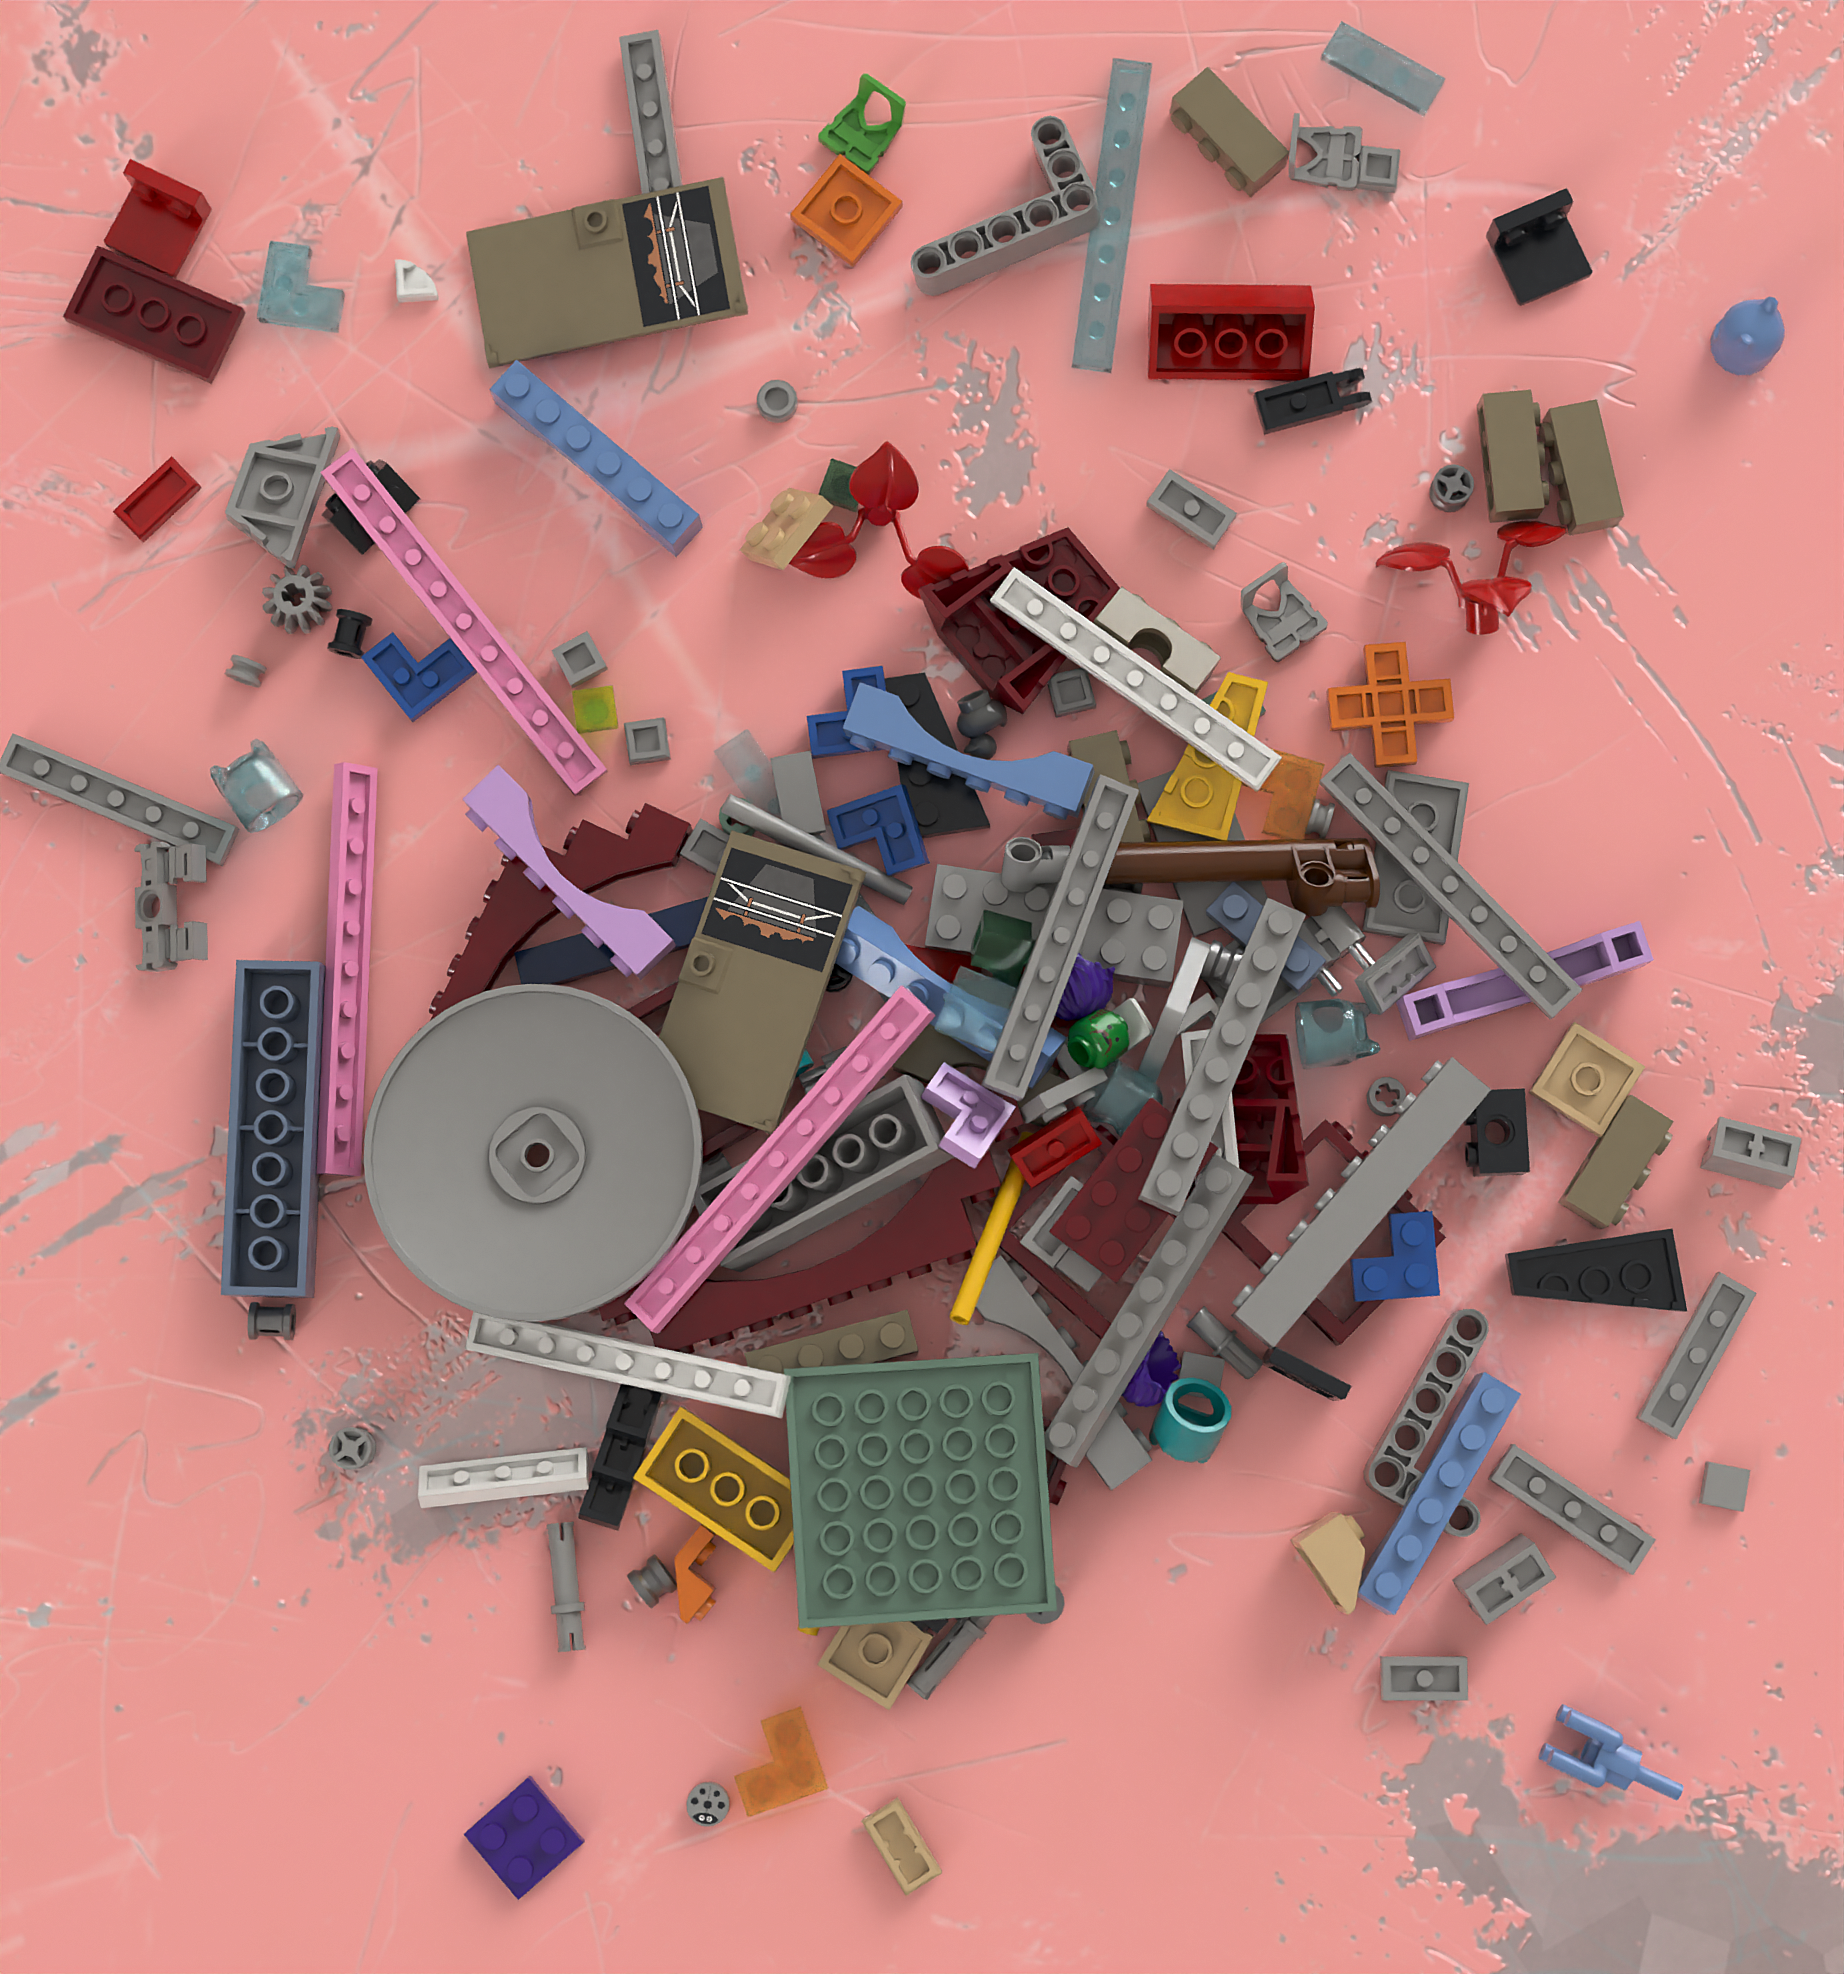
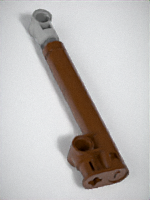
(1315, 870)

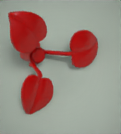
(882, 486)
(1479, 597)

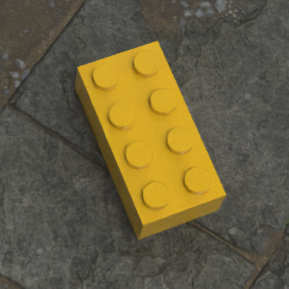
(722, 1487)

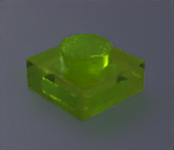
(595, 709)

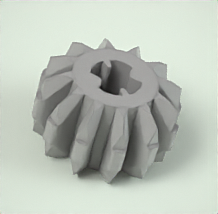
(313, 602)

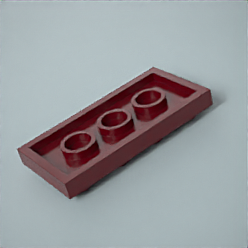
(154, 314)
(1106, 1218)

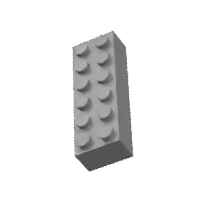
(1125, 931)
(873, 1152)

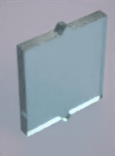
(975, 1009)

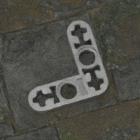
(1174, 1008)

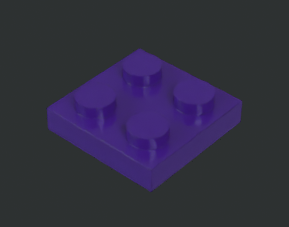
(524, 1837)

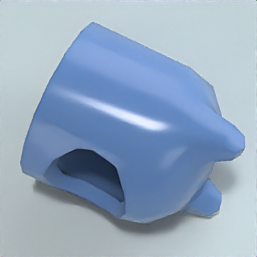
(1748, 336)

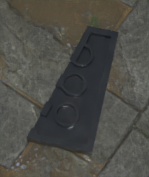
(938, 803)
(1610, 1271)

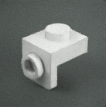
(1198, 1010)

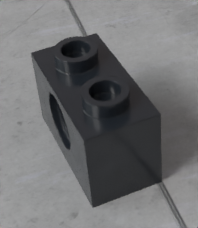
(1511, 1156)

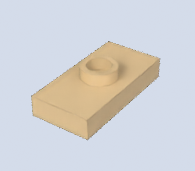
(901, 1846)

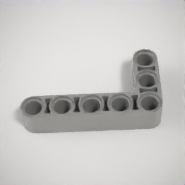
(1017, 221)
(1423, 1423)

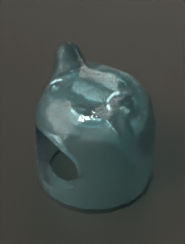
(254, 785)
(1332, 1033)
(1121, 1096)

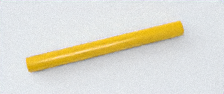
(988, 1243)

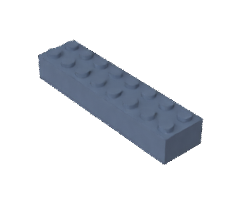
(273, 1130)

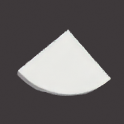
(413, 283)

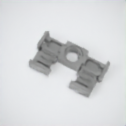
(158, 869)

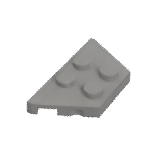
(281, 490)

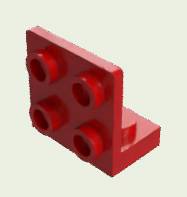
(157, 220)

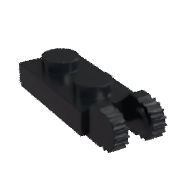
(1308, 400)

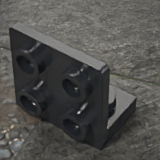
(1538, 248)

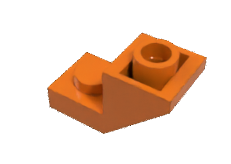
(692, 1588)

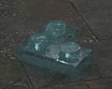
(289, 299)

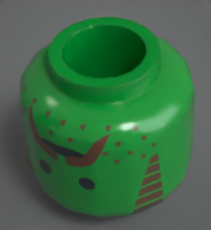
(1098, 1039)

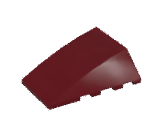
(994, 646)
(1268, 1123)

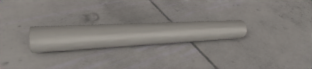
(804, 842)

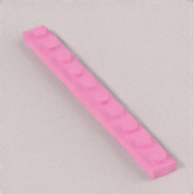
(463, 621)
(347, 970)
(779, 1159)

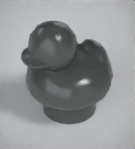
(977, 717)

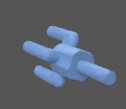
(1604, 1757)

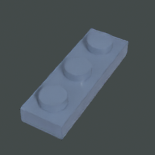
(1237, 915)

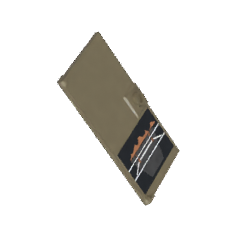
(606, 272)
(757, 976)

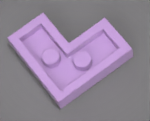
(976, 1112)

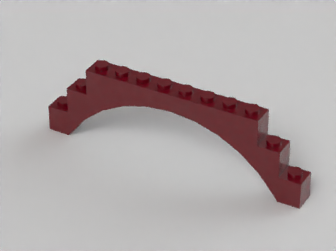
(519, 908)
(922, 1232)

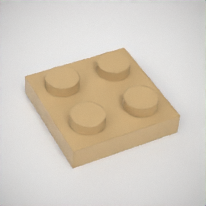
(785, 528)
(1586, 1079)
(876, 1657)

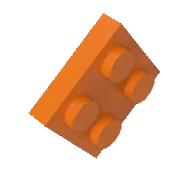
(846, 210)

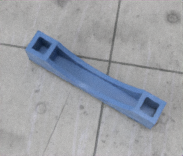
(602, 460)
(1047, 780)
(883, 961)
(1437, 1494)

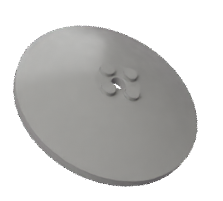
(456, 1135)

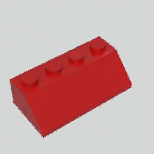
(1230, 331)

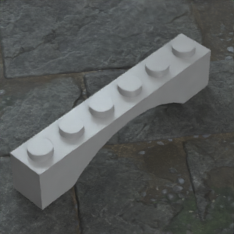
(1005, 1301)

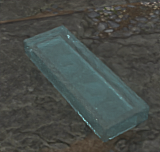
(1383, 68)

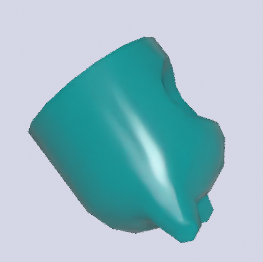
(1188, 1432)

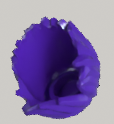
(1086, 990)
(1153, 1374)

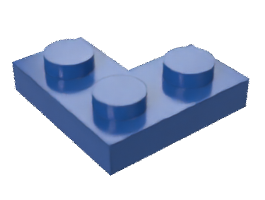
(420, 684)
(826, 729)
(889, 820)
(1410, 1269)

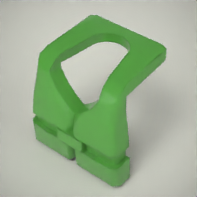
(853, 137)

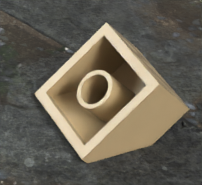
(1334, 1557)

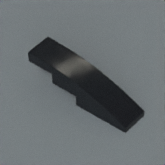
(620, 1455)

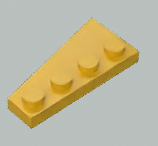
(1200, 792)

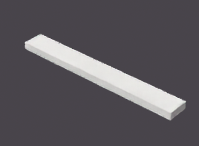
(1135, 679)
(630, 1363)

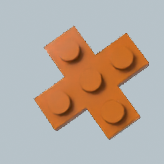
(1390, 704)

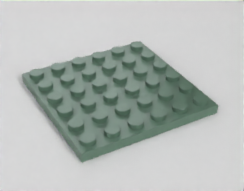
(919, 1490)

